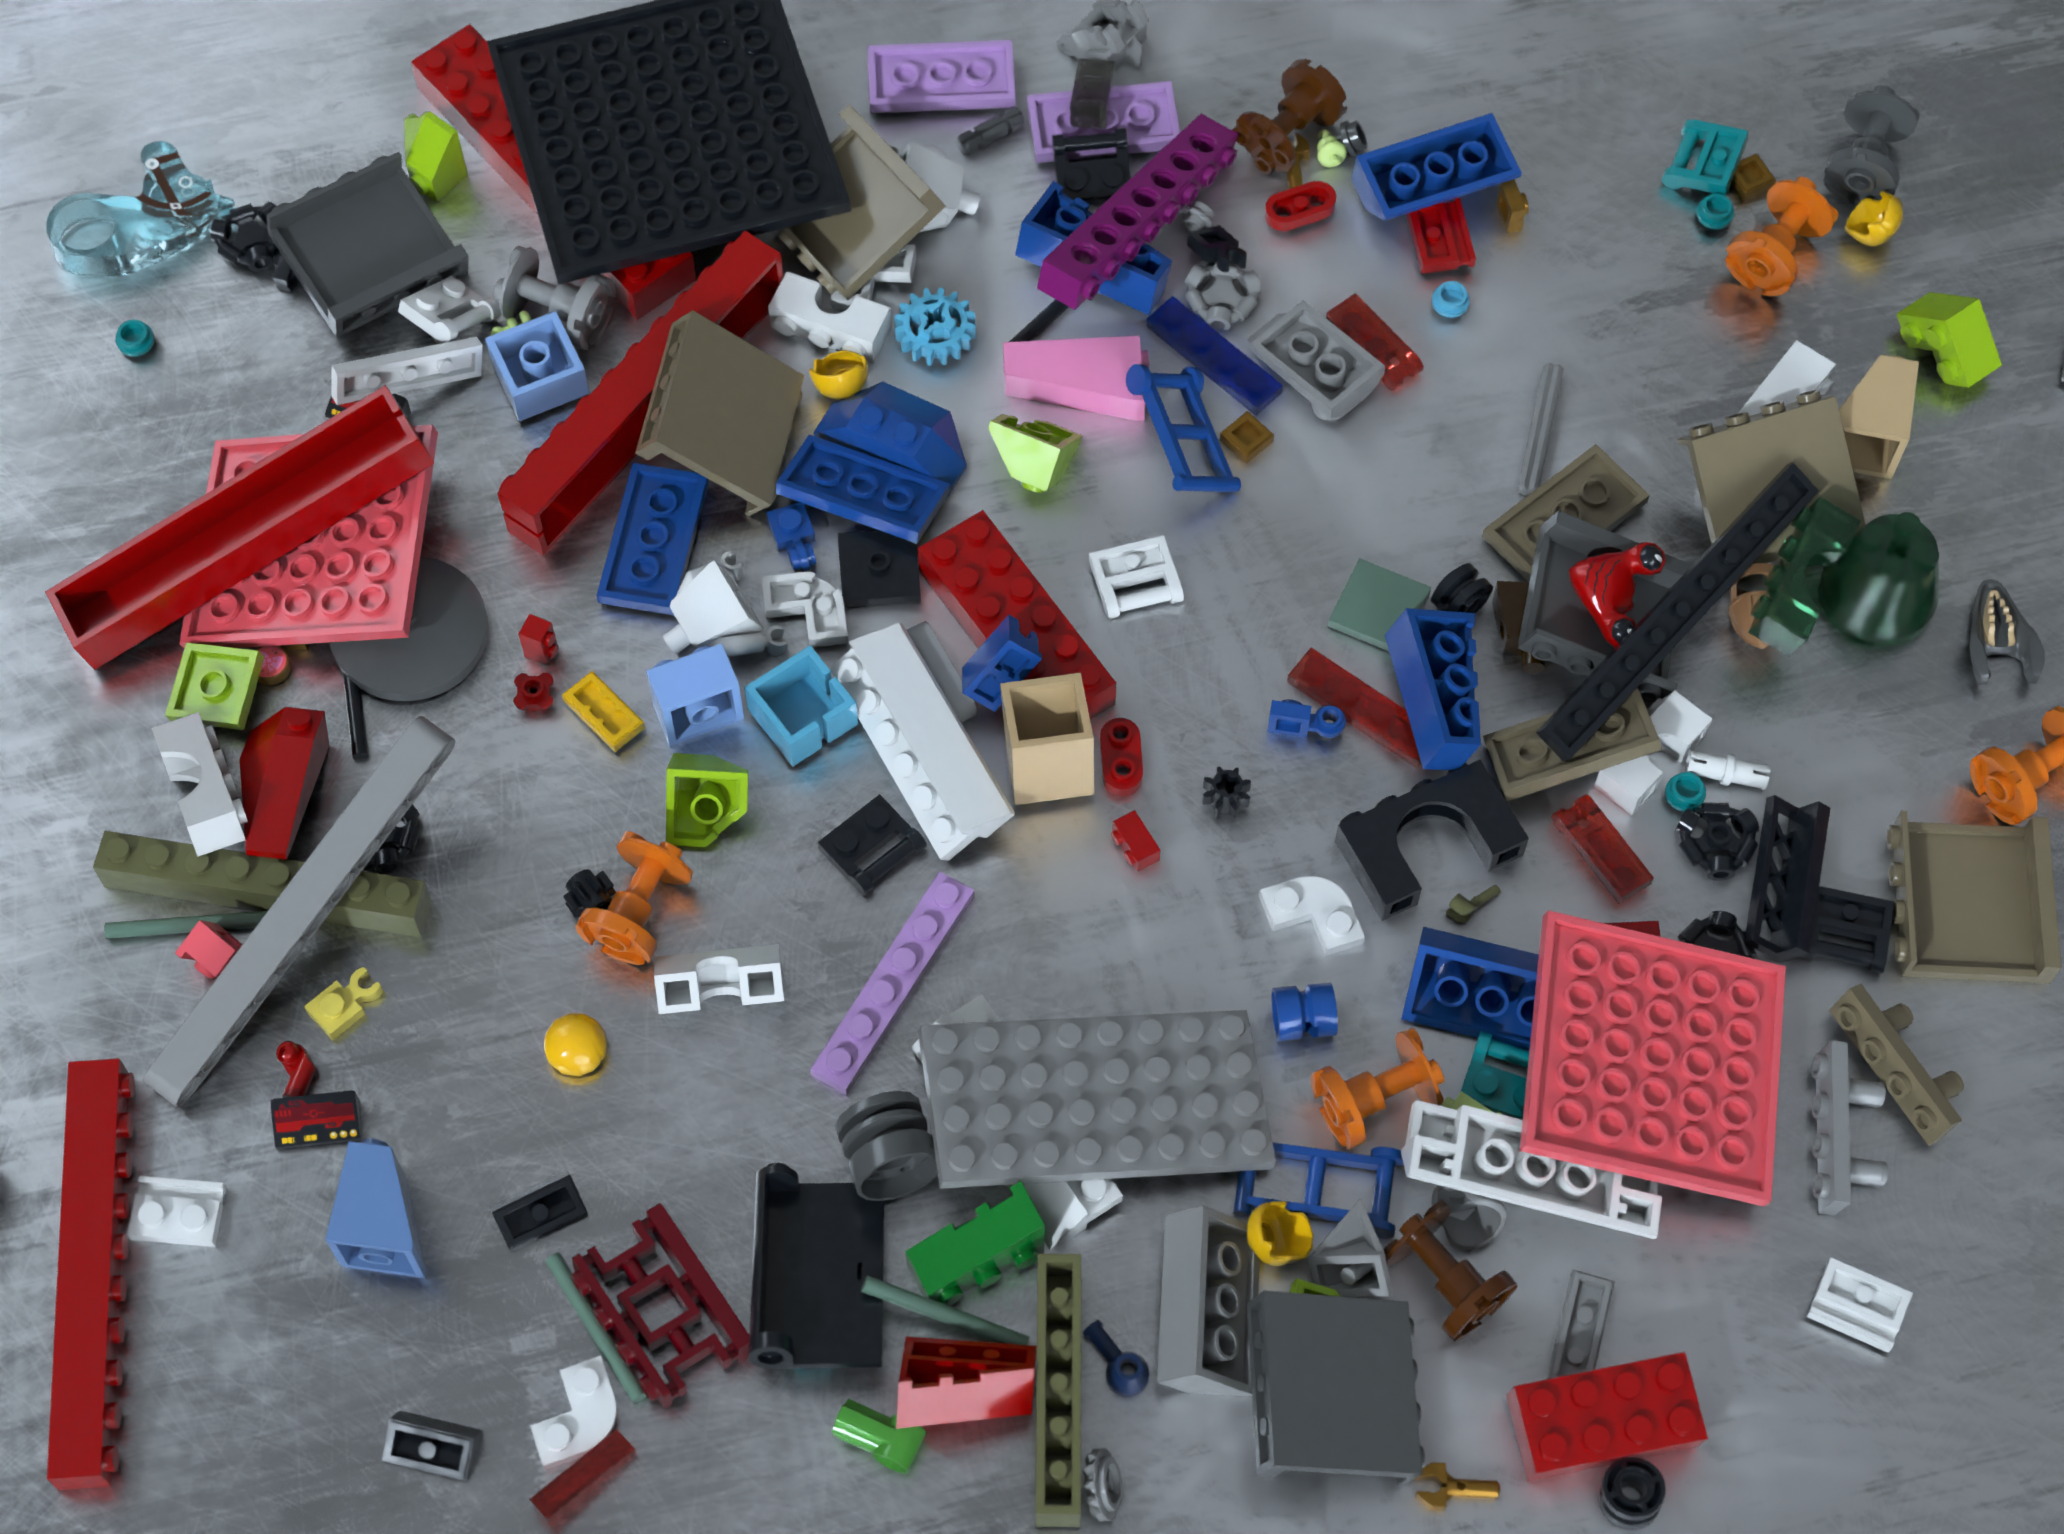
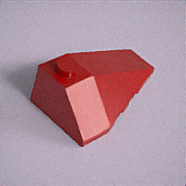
(279, 777)

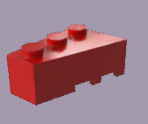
(963, 1381)

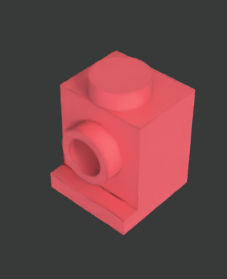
(210, 947)

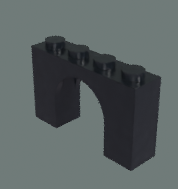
(1460, 797)

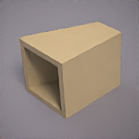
(1880, 416)
(1048, 738)

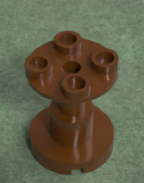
(1309, 97)
(1458, 1282)

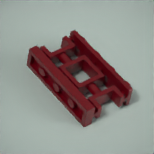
(691, 1287)

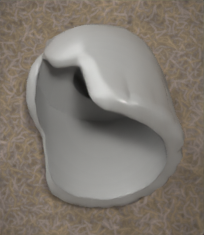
(1479, 1226)

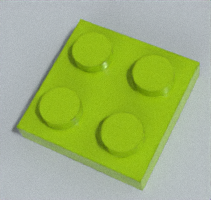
(216, 684)

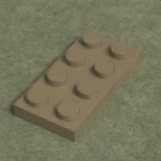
(1587, 488)
(1529, 765)

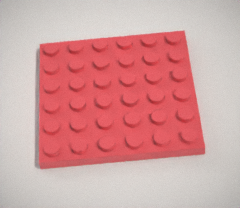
(336, 586)
(1654, 1059)

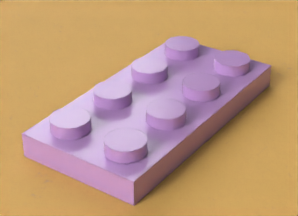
(941, 76)
(1142, 109)

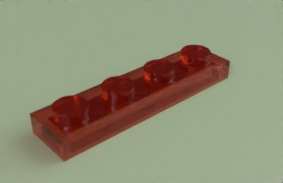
(1360, 703)

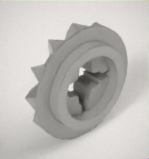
(1102, 1484)

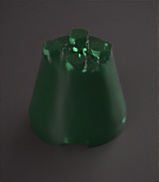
(1884, 582)

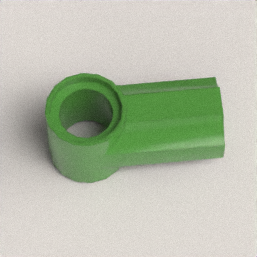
(878, 1435)

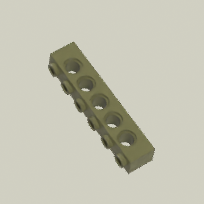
(1058, 1391)

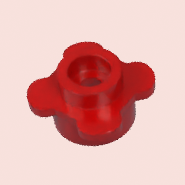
(537, 701)

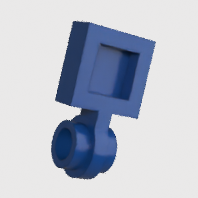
(793, 532)
(1296, 719)

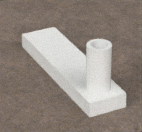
(407, 369)

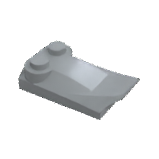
(1317, 360)

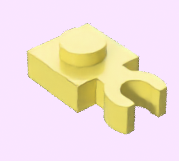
(340, 1007)

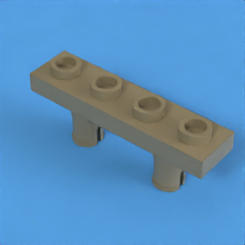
(1877, 1040)

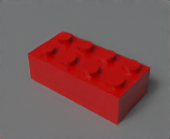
(1606, 1416)

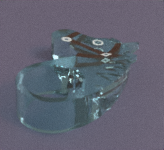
(147, 227)

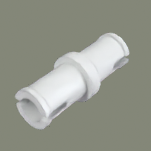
(1727, 769)

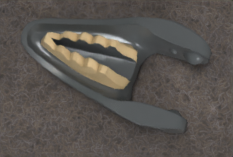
(2002, 630)

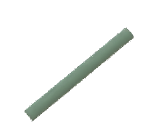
(180, 924)
(942, 1312)
(602, 1338)

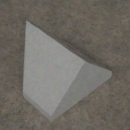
(1352, 1258)

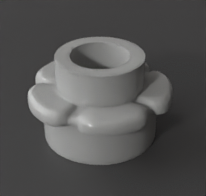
(1197, 216)

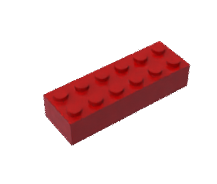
(986, 581)

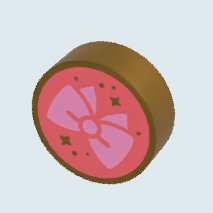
(275, 665)

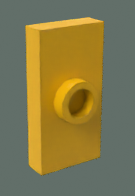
(603, 711)

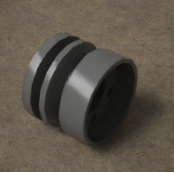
(887, 1145)

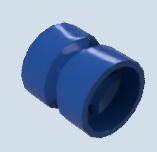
(1304, 1011)

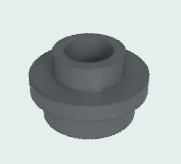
(1352, 137)

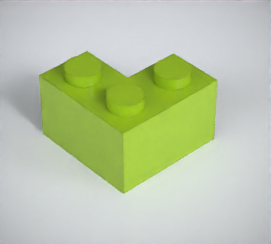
(1956, 335)

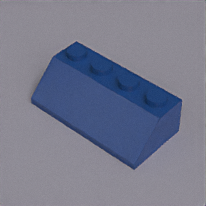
(1434, 168)
(1472, 987)

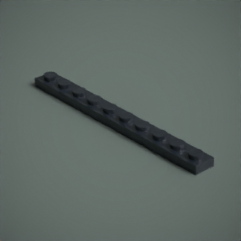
(1677, 612)

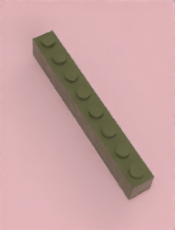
(252, 882)

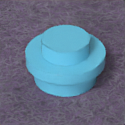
(1450, 299)

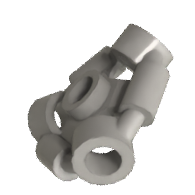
(1222, 295)

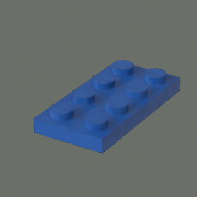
(862, 488)
(652, 538)

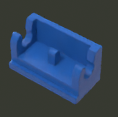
(1000, 659)

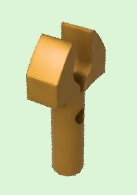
(1302, 152)
(1452, 1487)

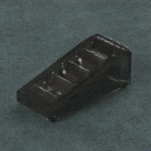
(1090, 94)

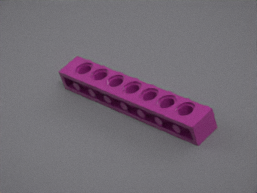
(1137, 212)

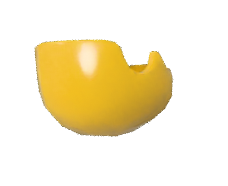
(1875, 220)
(840, 374)
(575, 1044)
(1279, 1234)

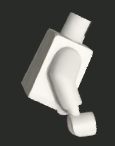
(943, 178)
(717, 612)

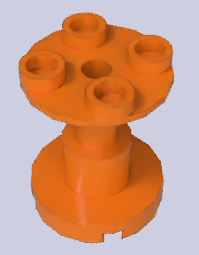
(1766, 256)
(2013, 779)
(624, 920)
(1363, 1095)

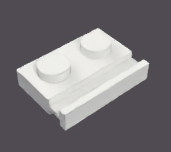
(177, 1211)
(1859, 1305)

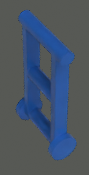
(1191, 383)
(1381, 1159)

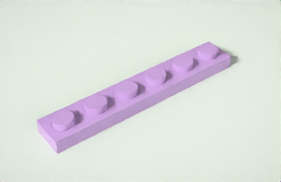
(892, 983)

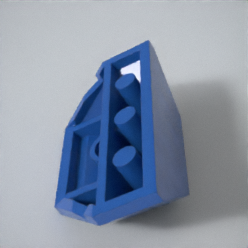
(897, 430)

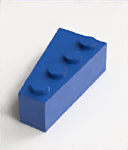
(1056, 216)
(1437, 683)

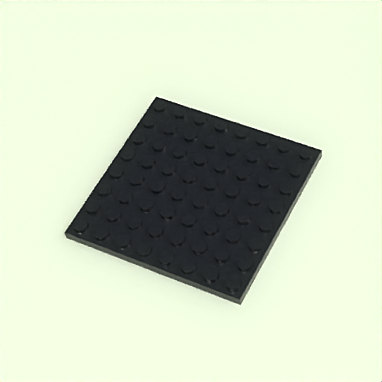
(665, 131)

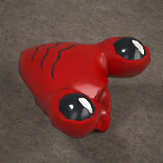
(1608, 586)

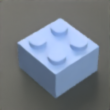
(537, 365)
(695, 694)

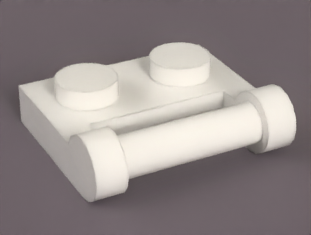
(443, 301)
(1134, 565)

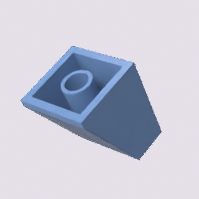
(374, 1215)

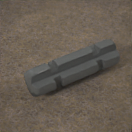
(990, 130)

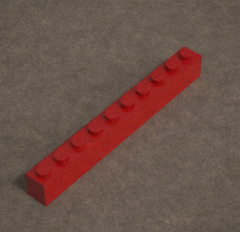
(90, 1276)

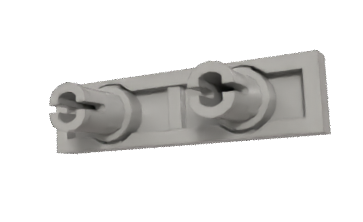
(1832, 1139)

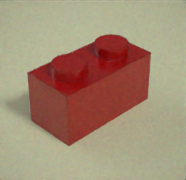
(538, 639)
(1135, 840)

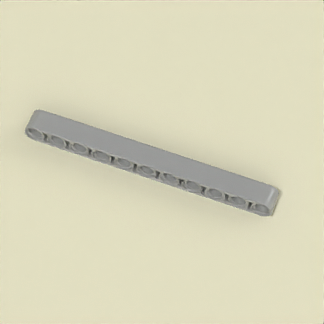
(299, 911)

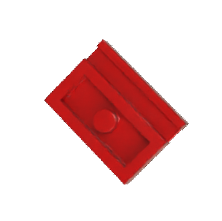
(1441, 237)

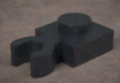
(1217, 246)

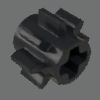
(1226, 792)
(588, 891)

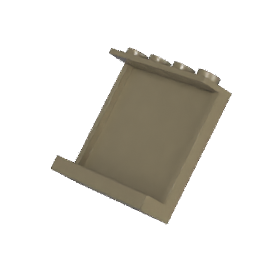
(886, 211)
(722, 409)
(1748, 451)
(1974, 901)

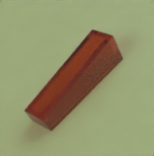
(582, 1478)

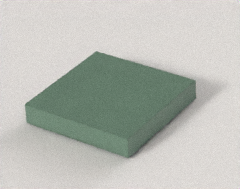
(1374, 602)

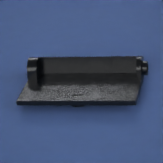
(806, 1270)

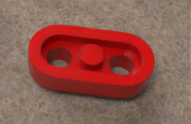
(1298, 206)
(1121, 754)

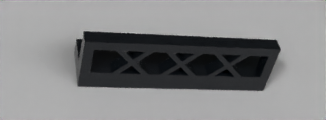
(1794, 884)

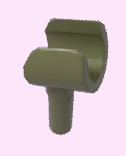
(1463, 909)

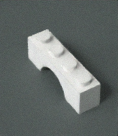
(208, 810)

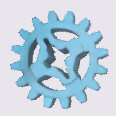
(935, 326)

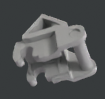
(1117, 42)

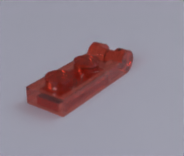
(1377, 338)
(1603, 849)

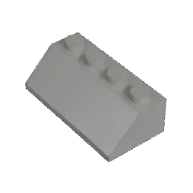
(1204, 1303)

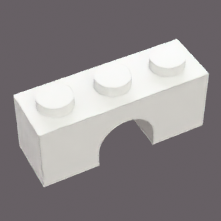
(798, 313)
(1679, 728)
(690, 978)

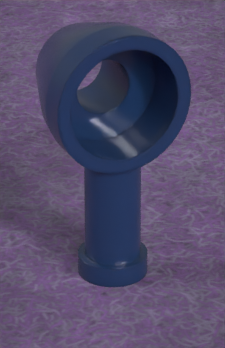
(1117, 1381)

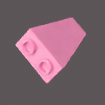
(1076, 373)

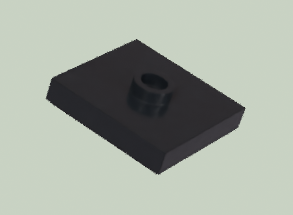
(877, 569)

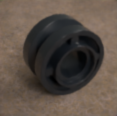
(1462, 591)
(1637, 1474)

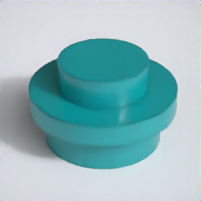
(1715, 211)
(134, 338)
(1685, 791)

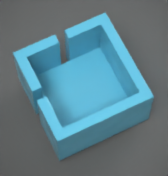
(796, 705)

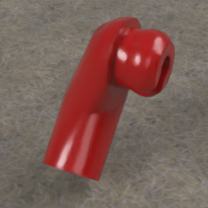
(299, 1067)

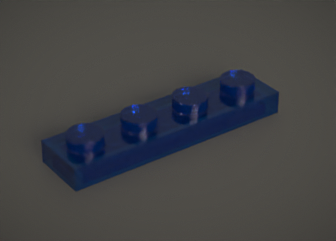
(1214, 355)

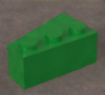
(978, 1249)

